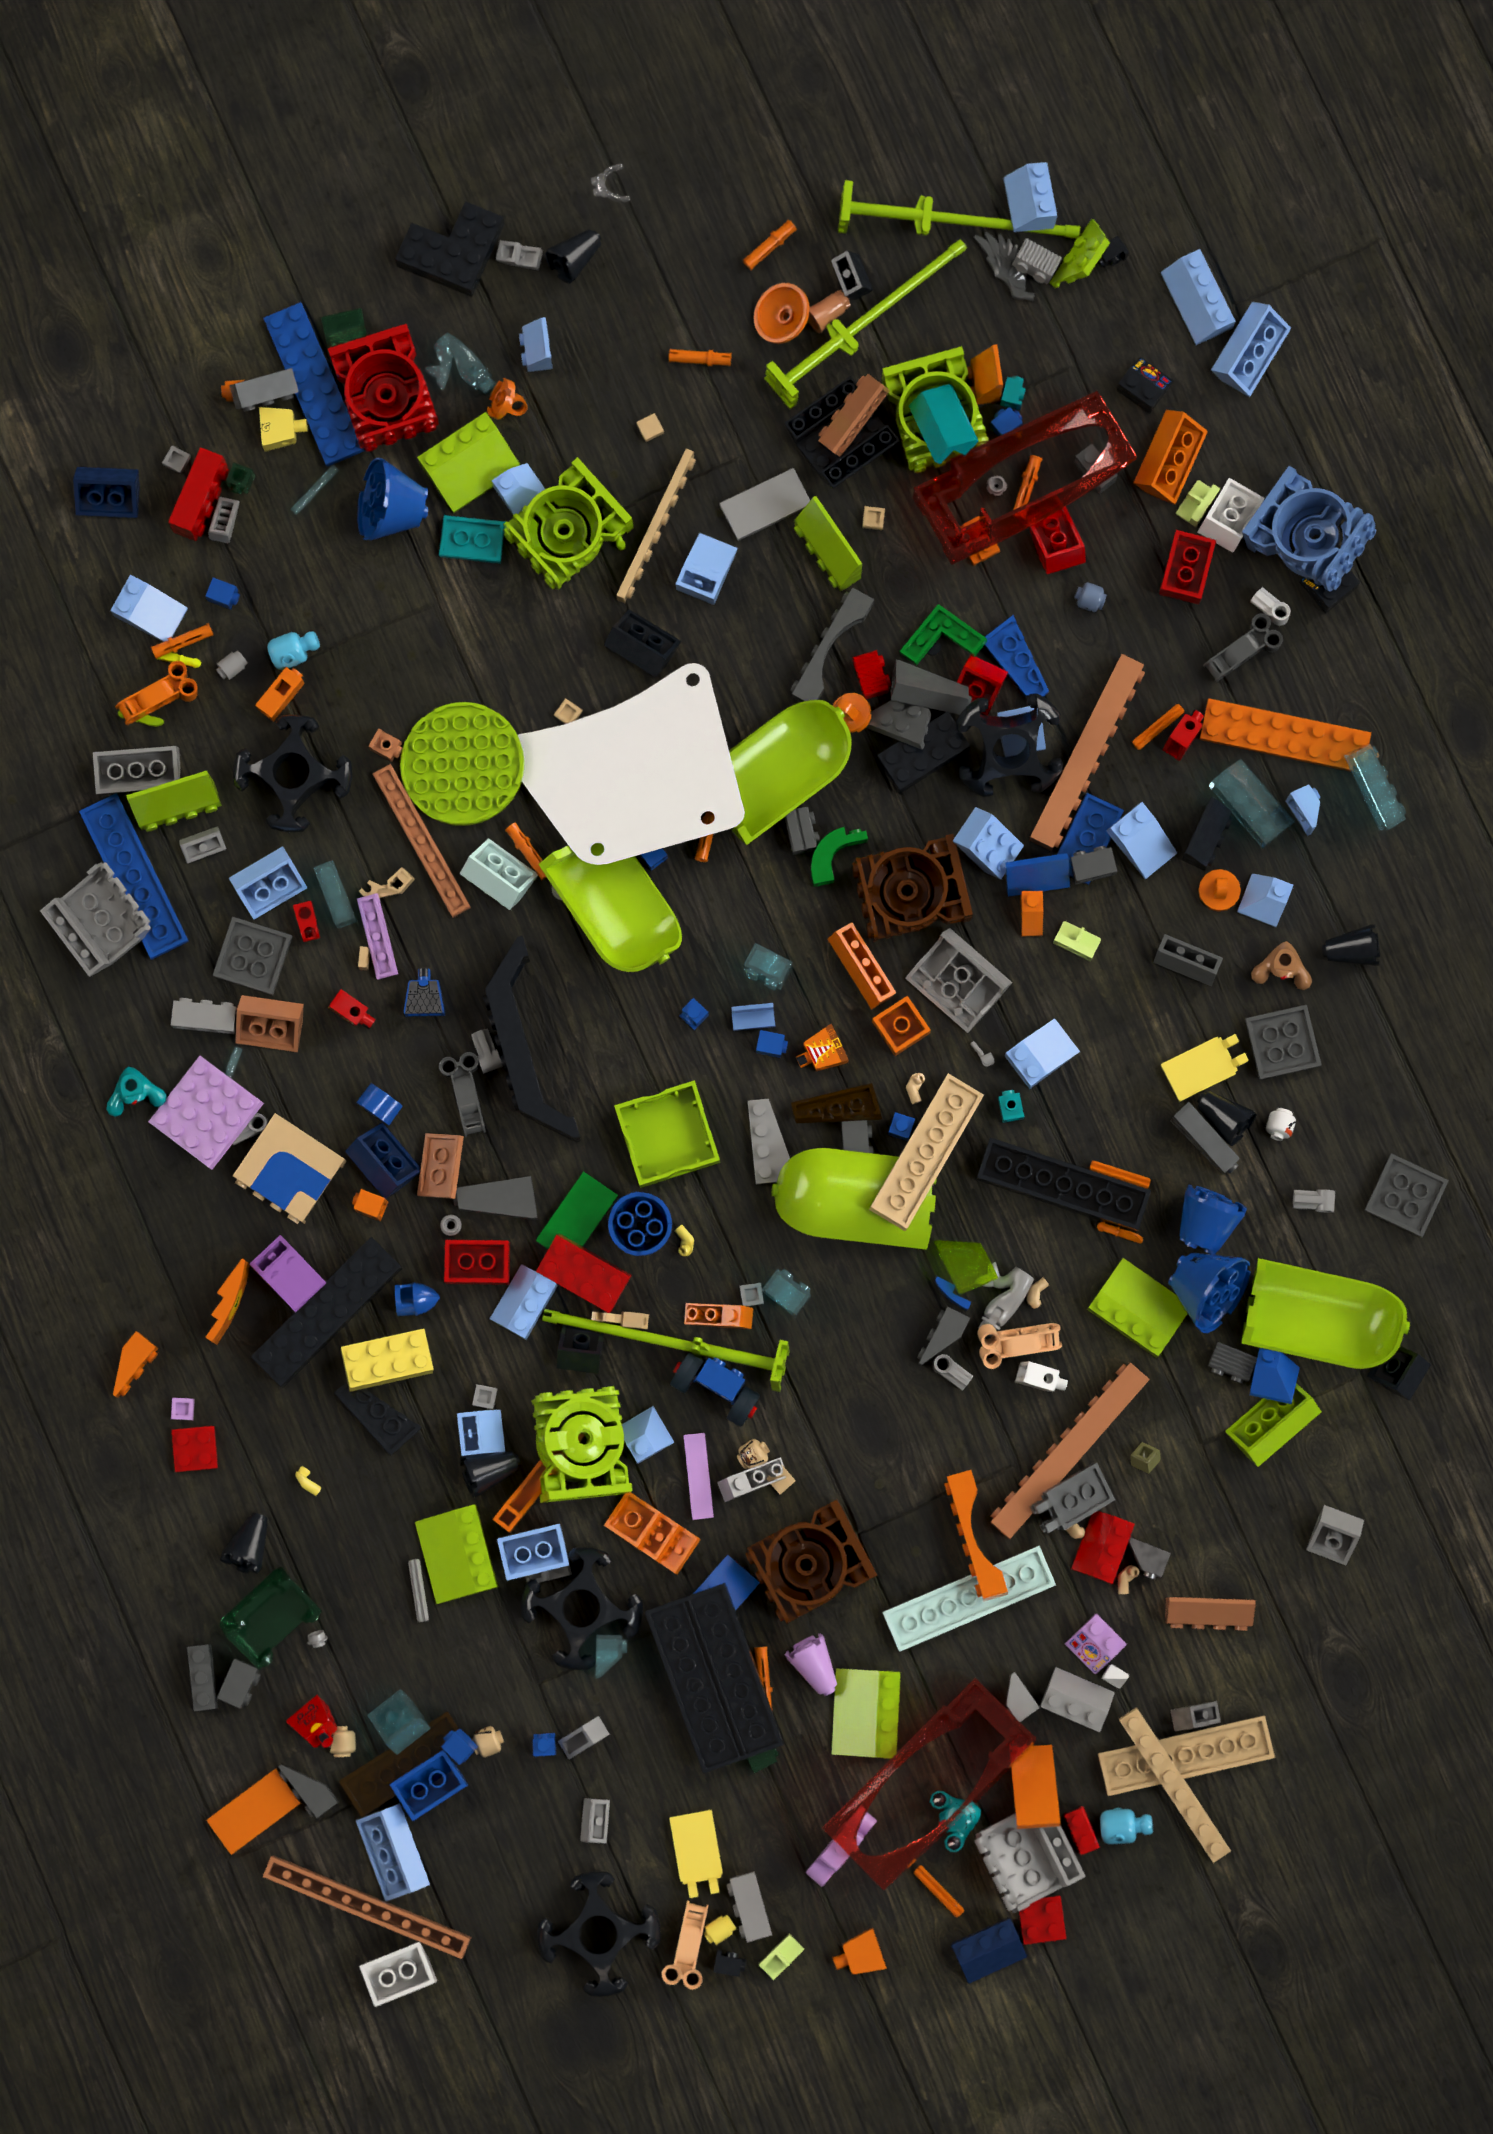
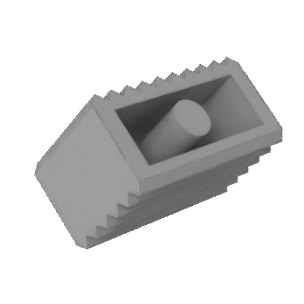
(1036, 261)

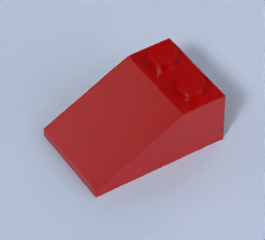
(1058, 542)

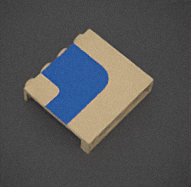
(288, 1168)

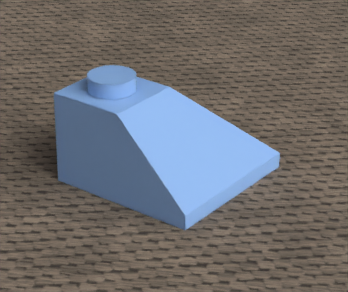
(517, 487)
(1305, 807)
(1265, 899)
(646, 1435)

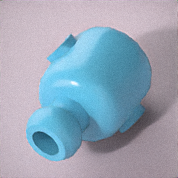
(291, 649)
(1121, 1826)

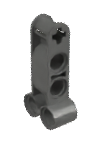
(1243, 649)
(465, 1093)

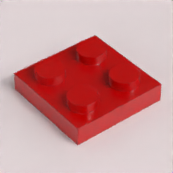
(194, 1449)
(1043, 1921)

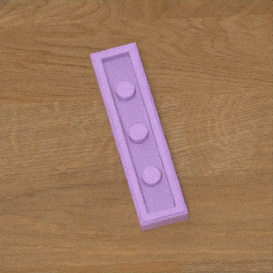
(377, 936)
(698, 1476)

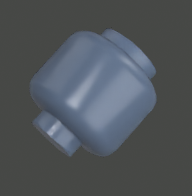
(1090, 597)

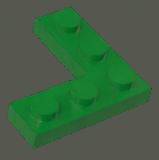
(938, 623)

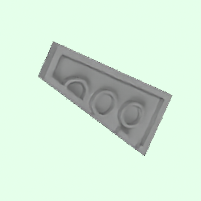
(767, 1142)

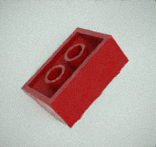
(1103, 1546)

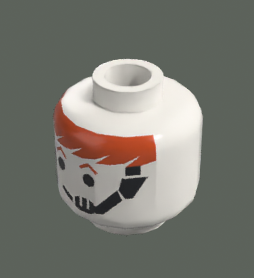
(1280, 1124)

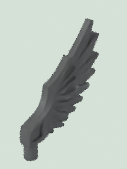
(1000, 259)

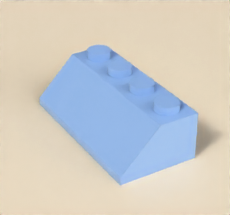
(1198, 297)
(1251, 348)
(392, 1852)

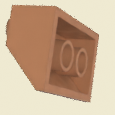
(269, 1023)

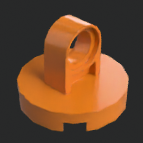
(502, 399)
(856, 711)
(1219, 890)

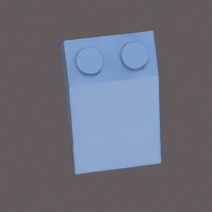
(148, 609)
(1142, 840)
(1041, 1053)

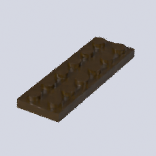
(370, 1784)

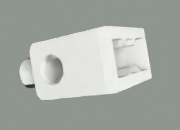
(1033, 1375)

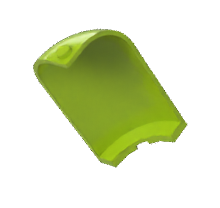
(788, 763)
(615, 908)
(831, 1195)
(1323, 1316)

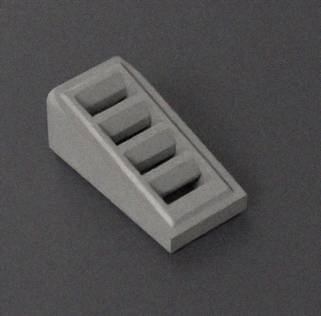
(220, 532)

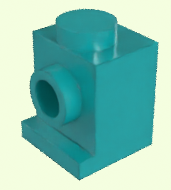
(1013, 393)
(1010, 1114)

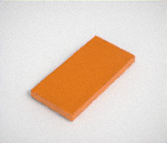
(1035, 1789)
(253, 1811)

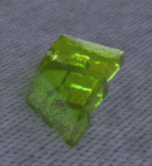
(966, 1264)

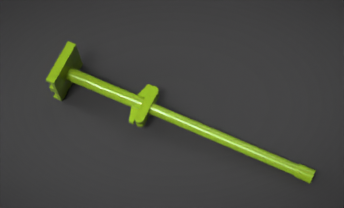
(923, 216)
(843, 338)
(697, 1347)

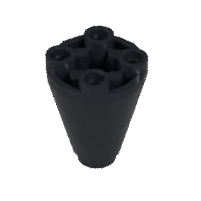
(247, 1545)

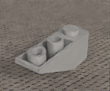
(750, 1480)

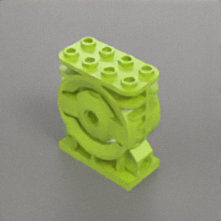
(925, 375)
(524, 528)
(550, 1413)

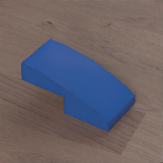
(947, 1289)

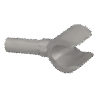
(986, 1059)

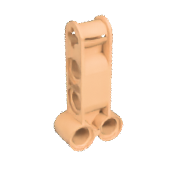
(1017, 1342)
(688, 1946)

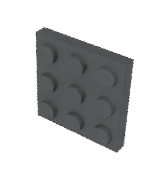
(252, 956)
(1283, 1042)
(1406, 1195)

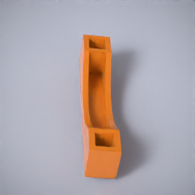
(524, 1496)
(989, 1578)

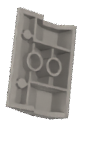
(958, 980)

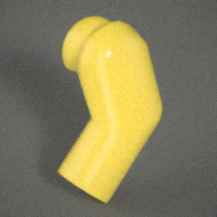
(687, 1241)
(305, 1483)

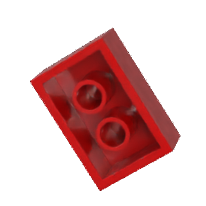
(1187, 567)
(477, 1262)

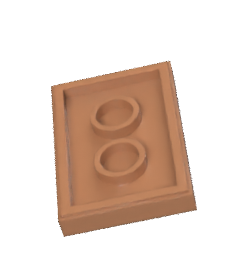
(440, 1166)

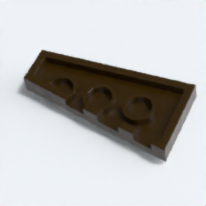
(844, 1105)

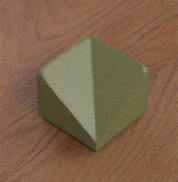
(1145, 1457)

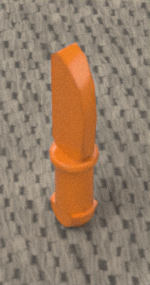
(1102, 1226)

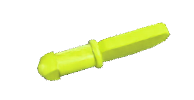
(171, 657)

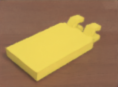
(1202, 1067)
(696, 1850)

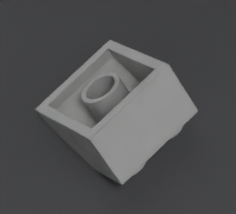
(1335, 1535)

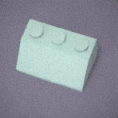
(498, 874)

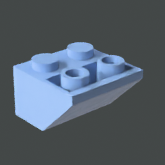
(481, 1432)

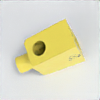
(279, 427)

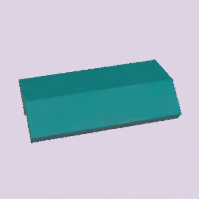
(943, 422)

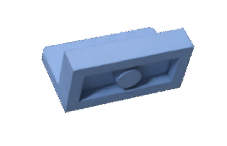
(753, 1016)

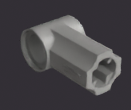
(488, 1055)
(249, 1131)
(1316, 1200)
(953, 1373)

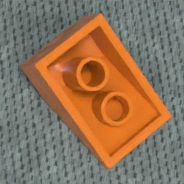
(986, 376)

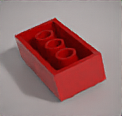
(198, 494)
(584, 1273)

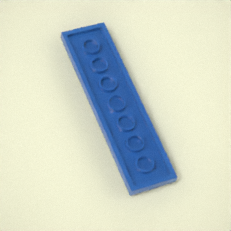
(315, 382)
(127, 858)

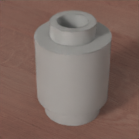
(231, 665)

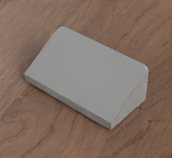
(202, 844)
(595, 1820)

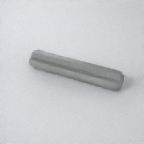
(418, 1590)

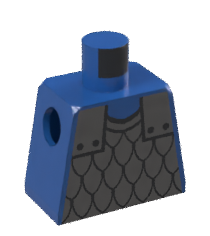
(424, 996)

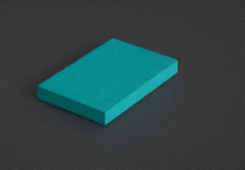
(471, 539)

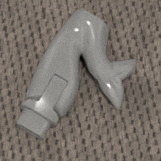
(1006, 1304)

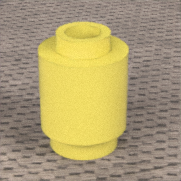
(719, 1929)

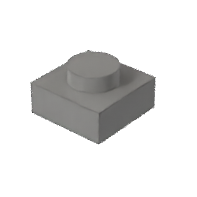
(176, 459)
(751, 1294)
(484, 1396)

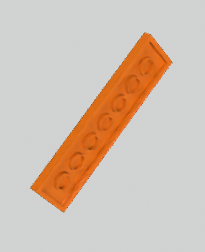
(1280, 734)

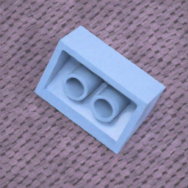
(1030, 198)
(268, 882)
(523, 1301)
(533, 1552)

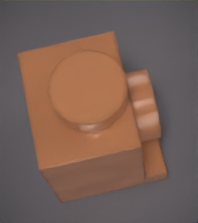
(388, 753)

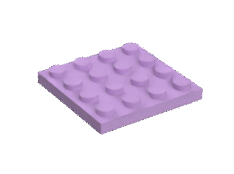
(206, 1112)

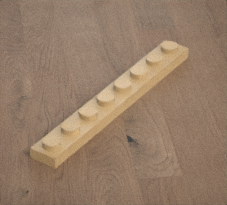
(659, 519)
(1174, 1785)

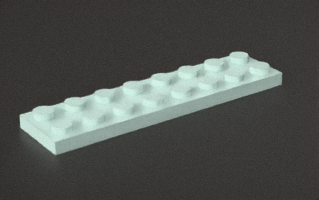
(959, 1603)

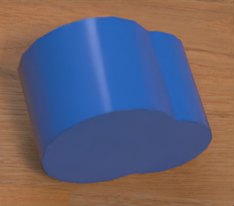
(379, 1104)

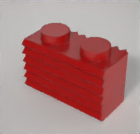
(871, 674)
(1081, 1830)

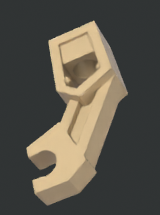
(388, 889)
(626, 1319)

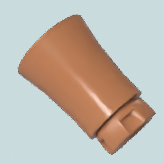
(827, 310)

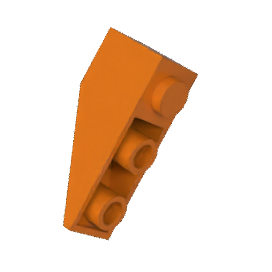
(718, 1315)
(133, 1358)

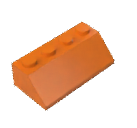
(1170, 456)

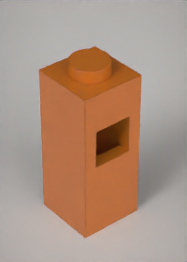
(280, 693)

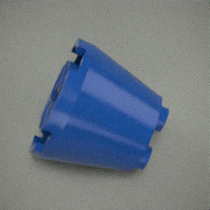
(642, 1209)
(1208, 1219)

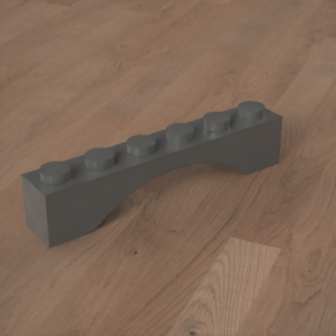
(853, 611)

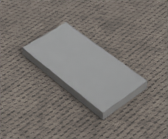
(765, 504)

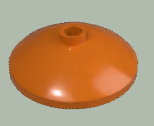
(774, 309)

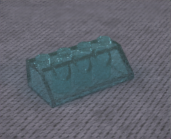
(1375, 787)
(1251, 803)

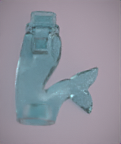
(468, 365)

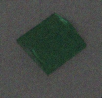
(343, 327)

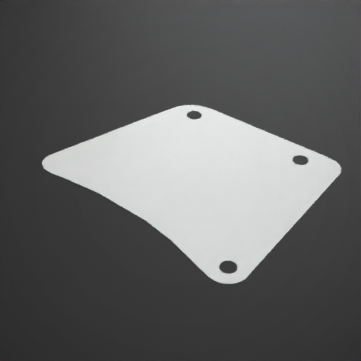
(637, 771)

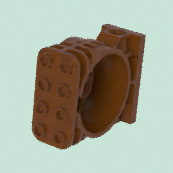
(873, 869)
(766, 1556)

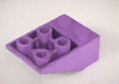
(287, 1273)

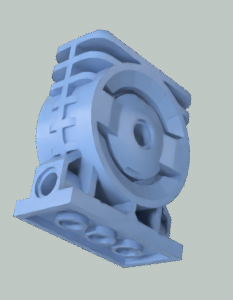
(1299, 504)

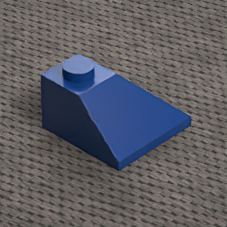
(1274, 1376)

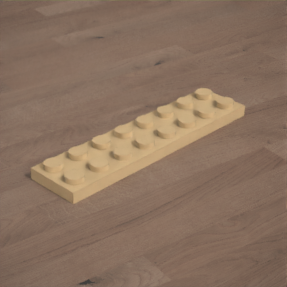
(926, 1152)
(1191, 1753)

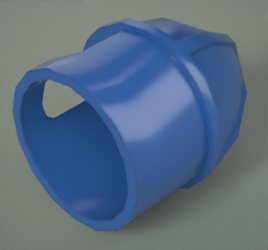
(414, 1299)

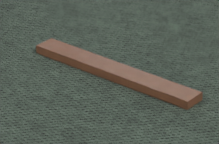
(421, 840)

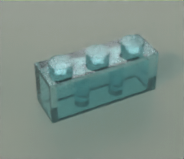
(335, 894)

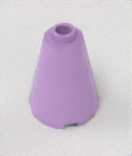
(814, 1664)

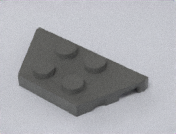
(901, 722)

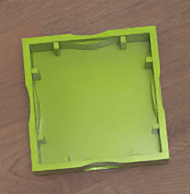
(667, 1134)

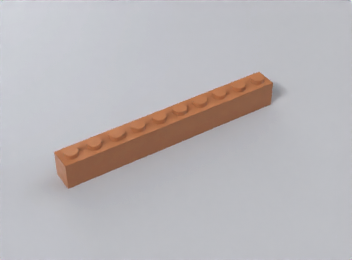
(1086, 752)
(1070, 1449)
(367, 1906)

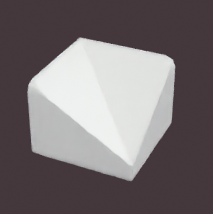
(1115, 1676)

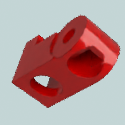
(307, 921)

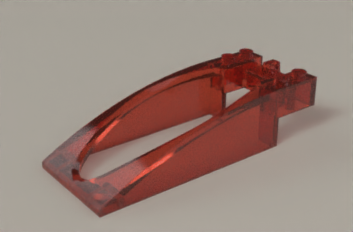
(966, 469)
(975, 1697)

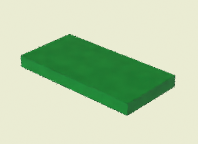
(579, 1212)

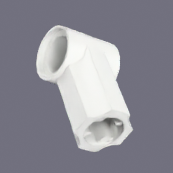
(1269, 605)

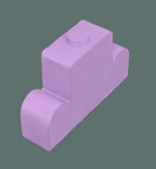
(834, 1856)

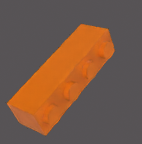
(861, 965)

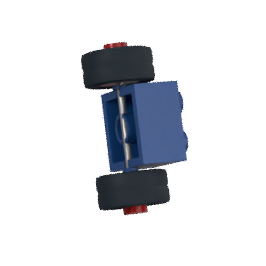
(719, 1381)

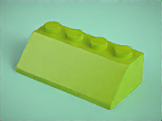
(1271, 1425)

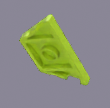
(1083, 255)

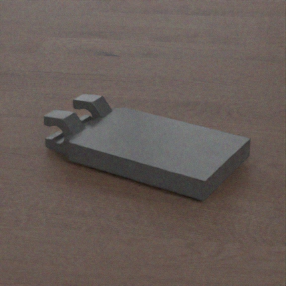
(1074, 1499)

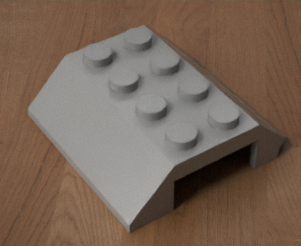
(97, 920)
(1027, 1861)

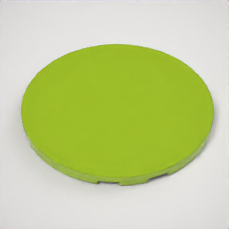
(462, 763)

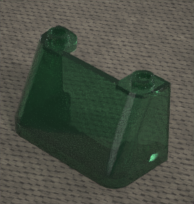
(268, 1616)

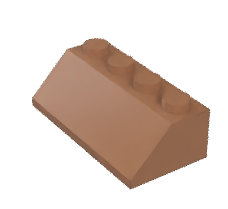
(854, 414)
(1209, 1612)

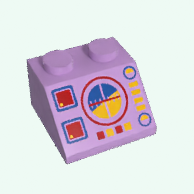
(1095, 1644)

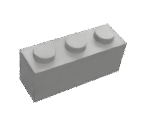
(204, 1016)
(749, 1907)

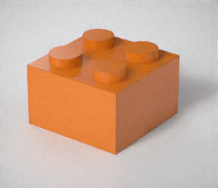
(901, 1025)

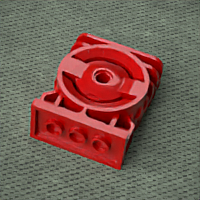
(374, 356)

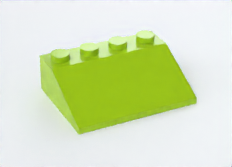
(468, 462)
(828, 545)
(174, 801)
(1139, 1308)
(456, 1554)
(866, 1713)

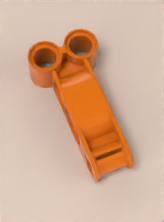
(158, 694)

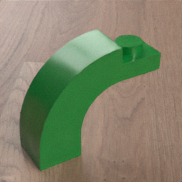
(833, 842)

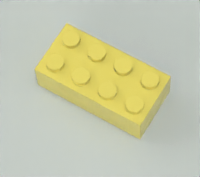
(387, 1360)

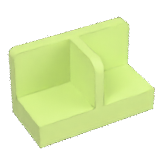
(1197, 502)
(1077, 940)
(781, 1956)

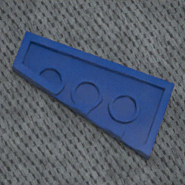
(1012, 654)

